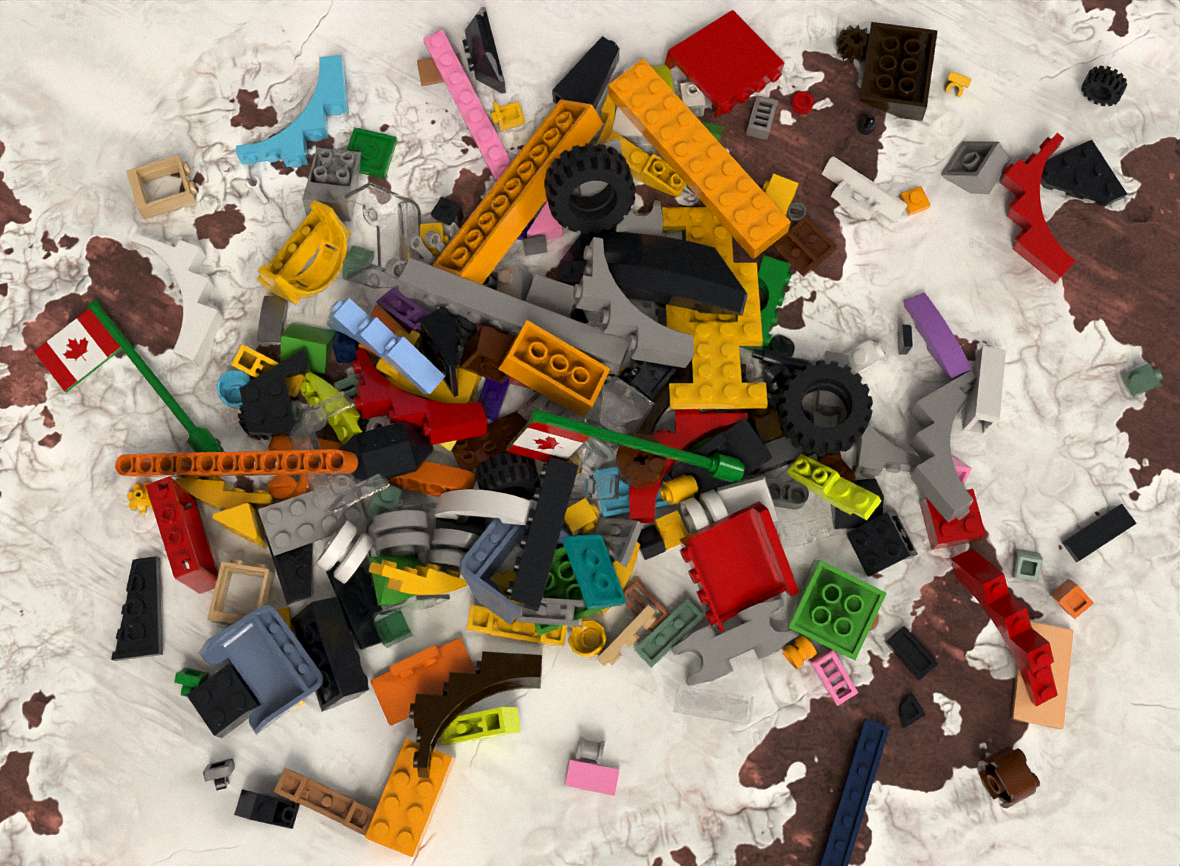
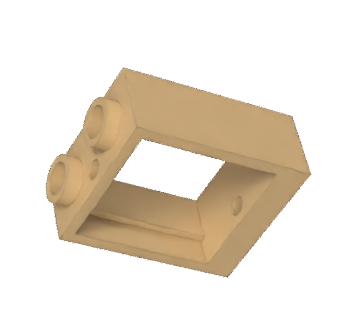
(156, 170)
(226, 569)

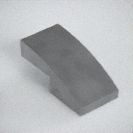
(272, 319)

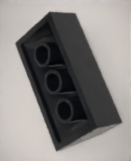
(330, 645)

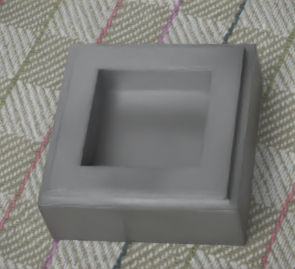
(535, 245)

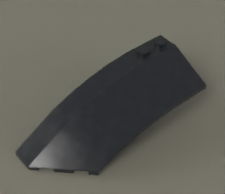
(661, 271)

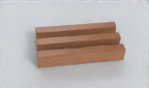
(647, 594)

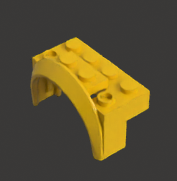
(315, 231)

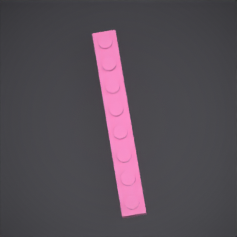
(467, 103)

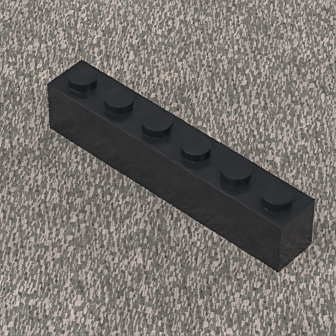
(543, 534)

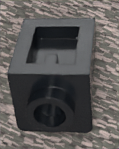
(447, 212)

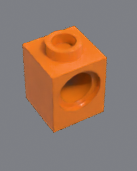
(1072, 598)

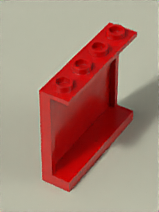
(726, 62)
(737, 563)

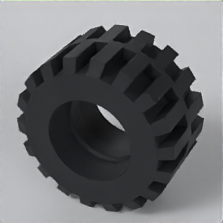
(509, 475)

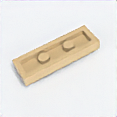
(628, 636)

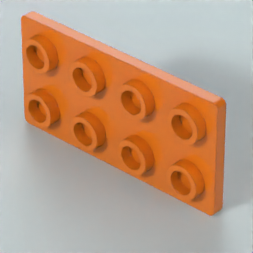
(419, 675)

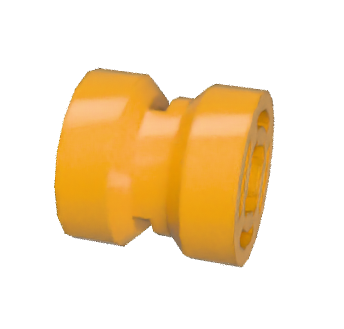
(799, 651)

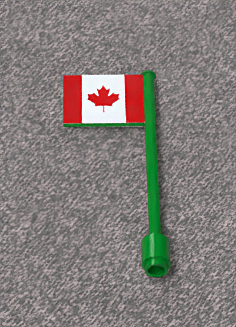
(92, 342)
(560, 437)

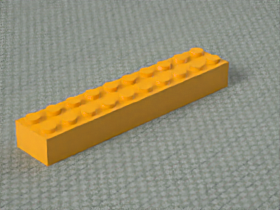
(698, 158)
(516, 193)

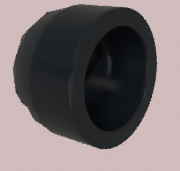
(866, 130)

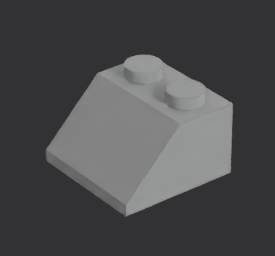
(977, 166)

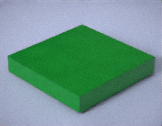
(376, 151)

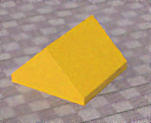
(244, 522)

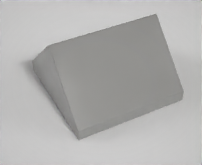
(552, 295)

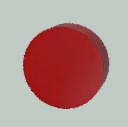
(802, 102)

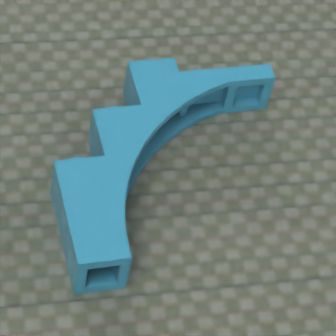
(311, 125)

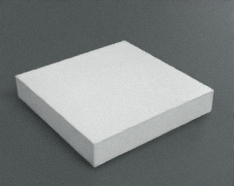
(745, 493)

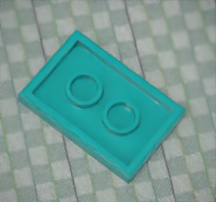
(594, 571)

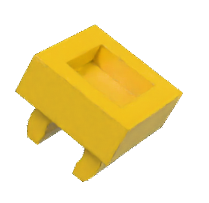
(959, 81)

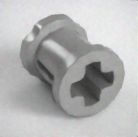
(590, 750)

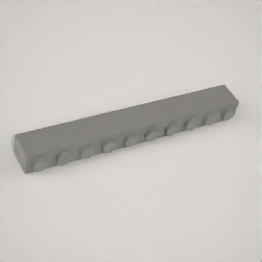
(506, 312)

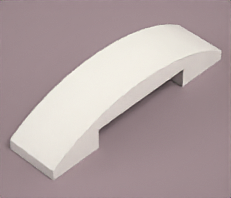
(483, 504)

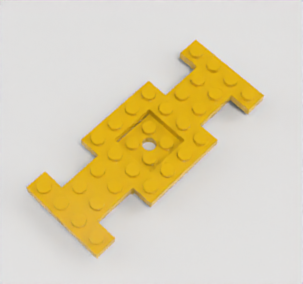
(716, 336)

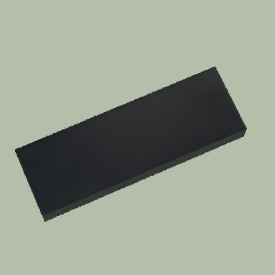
(1099, 533)

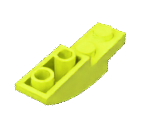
(343, 423)
(833, 488)

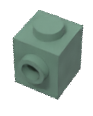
(384, 500)

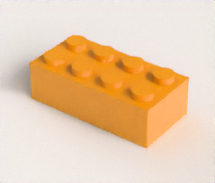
(554, 369)
(409, 801)

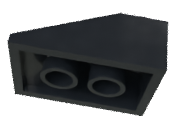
(441, 345)

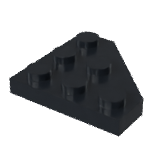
(1083, 174)

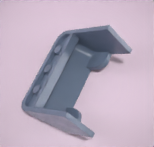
(486, 558)

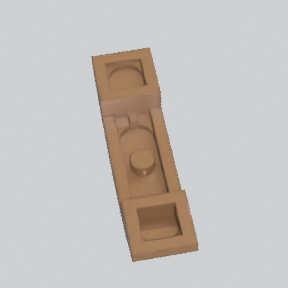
(325, 801)

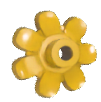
(139, 498)

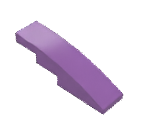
(937, 334)

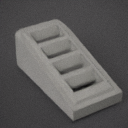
(757, 130)

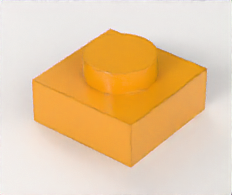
(915, 200)

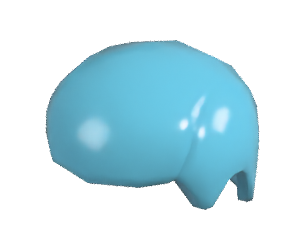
(229, 385)

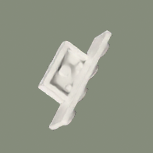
(861, 193)

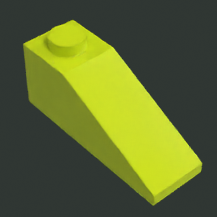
(482, 725)

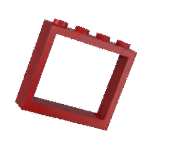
(183, 535)

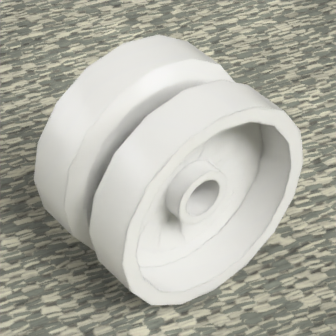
(702, 513)
(346, 552)

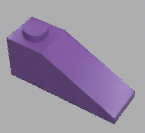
(402, 310)

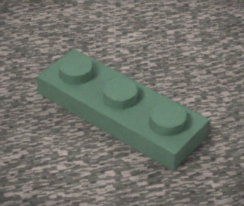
(669, 633)

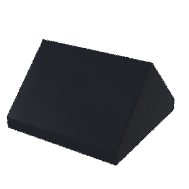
(843, 520)

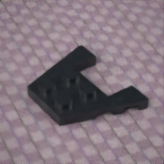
(268, 398)

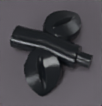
(779, 362)

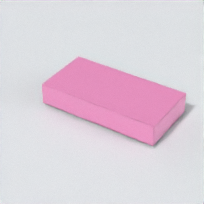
(592, 777)

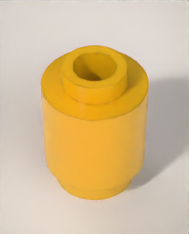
(678, 489)

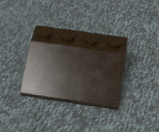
(898, 69)

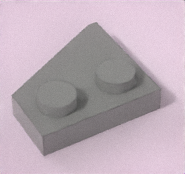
(619, 537)

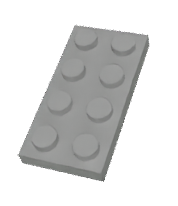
(301, 522)

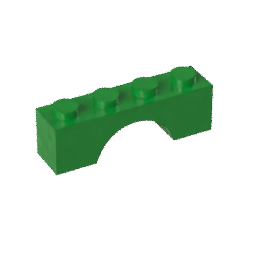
(771, 278)

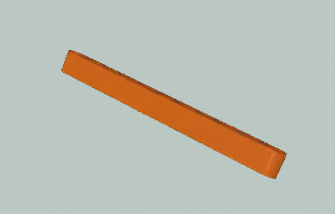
(201, 463)

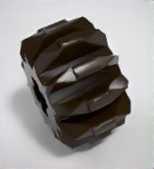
(853, 43)

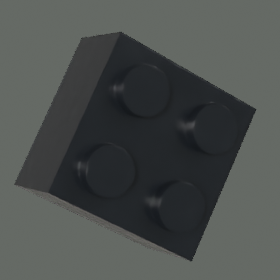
(223, 701)

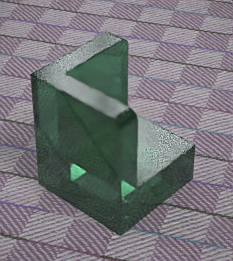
(393, 629)

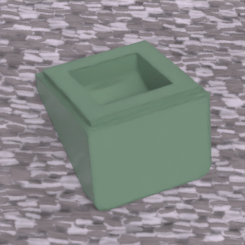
(1027, 564)

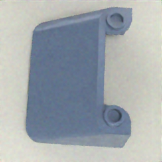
(267, 662)

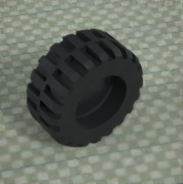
(587, 165)
(831, 379)

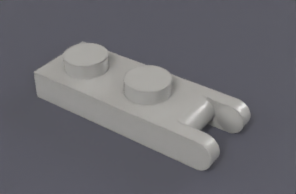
(552, 612)

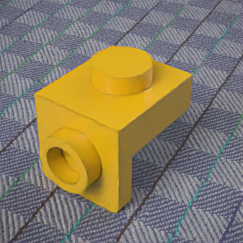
(507, 116)

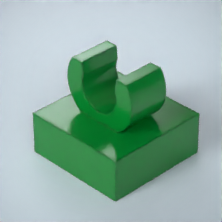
(190, 679)

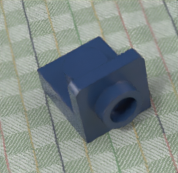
(344, 348)

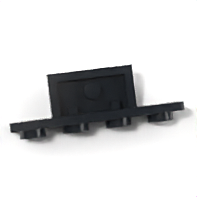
(359, 605)

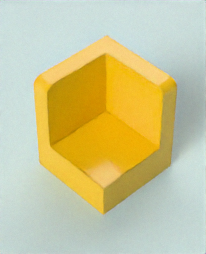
(671, 529)

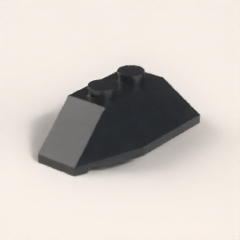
(483, 52)
(388, 451)

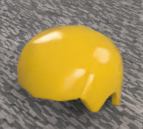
(588, 640)

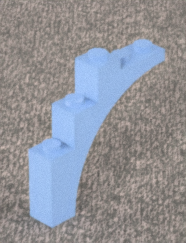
(396, 351)

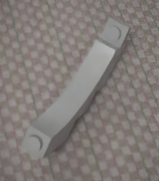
(937, 473)

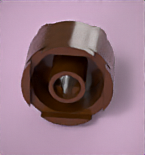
(633, 472)
(1008, 776)

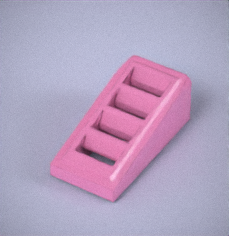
(820, 658)

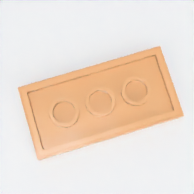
(1052, 711)

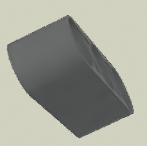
(782, 455)
(784, 491)

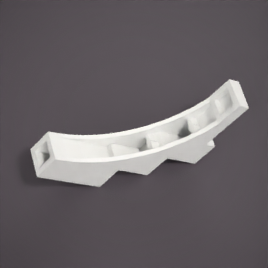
(200, 318)

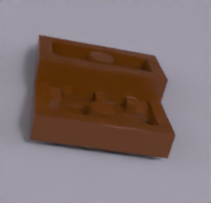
(804, 246)

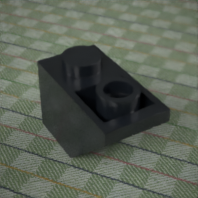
(266, 809)

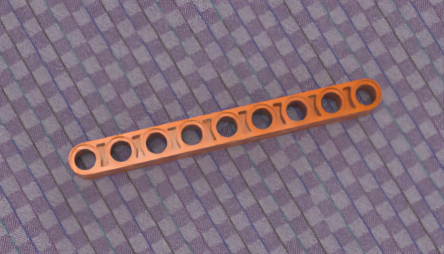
(428, 479)

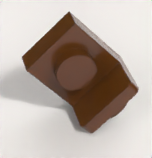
(837, 464)

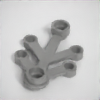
(395, 267)

